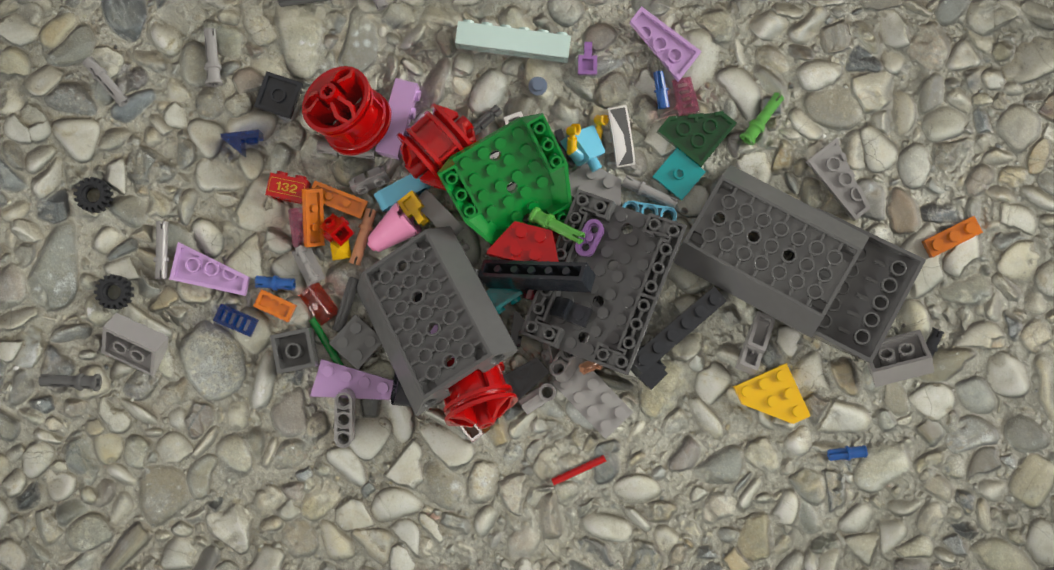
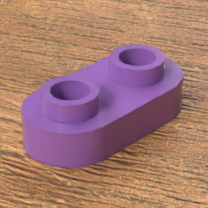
(590, 239)

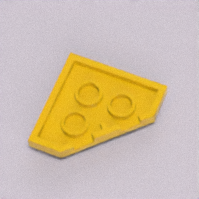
(774, 395)

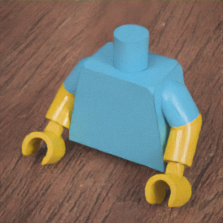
(585, 144)

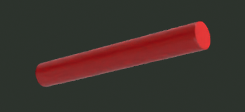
(578, 470)

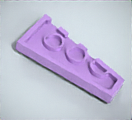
(666, 44)
(200, 270)
(334, 377)

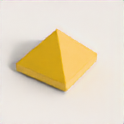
(340, 252)

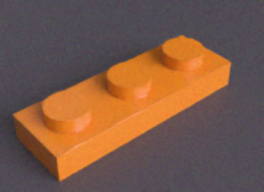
(342, 201)
(313, 217)
(952, 236)

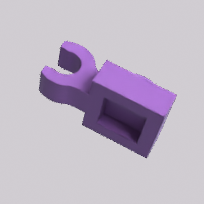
(587, 63)

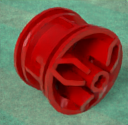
(334, 98)
(433, 142)
(478, 398)

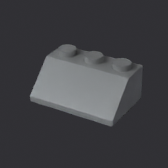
(134, 344)
(901, 359)

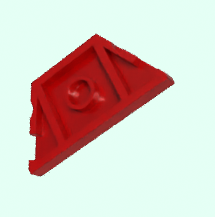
(525, 243)

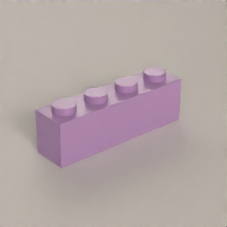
(402, 111)

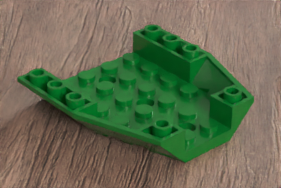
(526, 157)

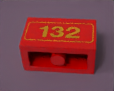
(286, 188)

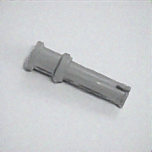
(212, 66)

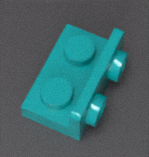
(503, 297)

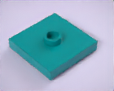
(678, 174)

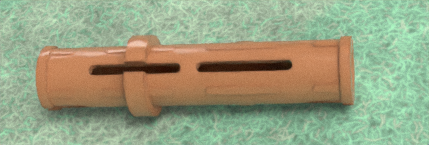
(362, 237)

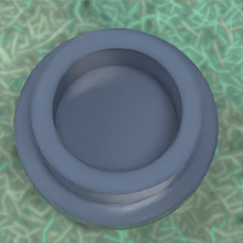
(537, 86)

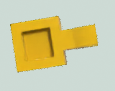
(412, 206)

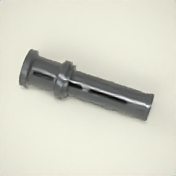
(78, 382)

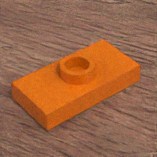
(275, 305)

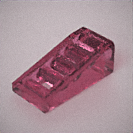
(681, 110)
(296, 225)

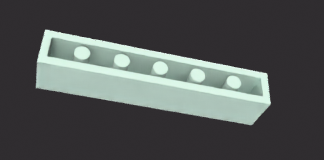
(513, 41)

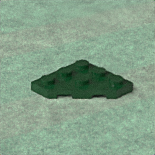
(697, 133)

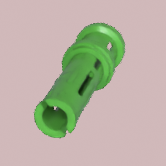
(756, 125)
(549, 222)

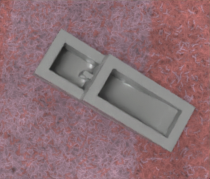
(755, 343)

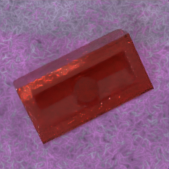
(319, 303)

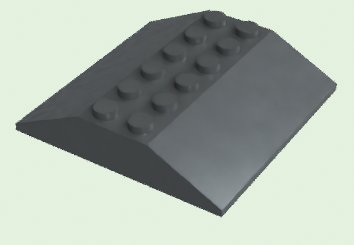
(868, 297)

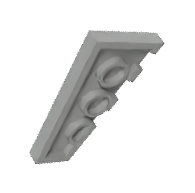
(839, 179)

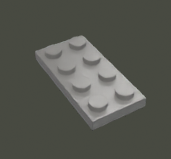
(595, 401)

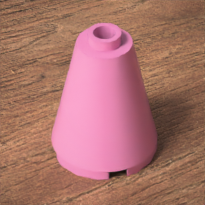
(392, 229)

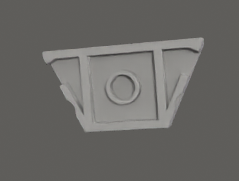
(597, 183)

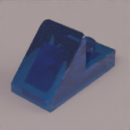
(238, 139)

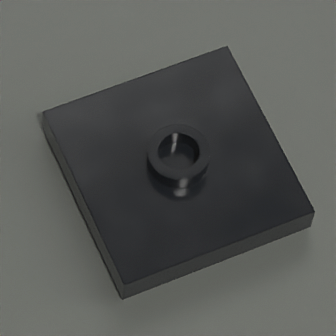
(278, 95)

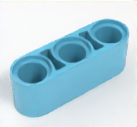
(391, 194)
(656, 209)

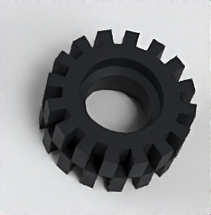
(85, 187)
(106, 283)

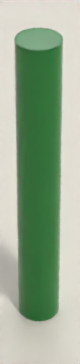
(325, 341)

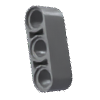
(438, 213)
(569, 365)
(341, 426)

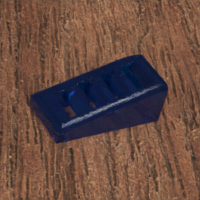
(220, 313)

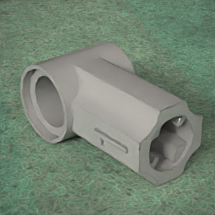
(536, 398)

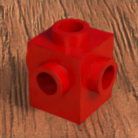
(336, 229)

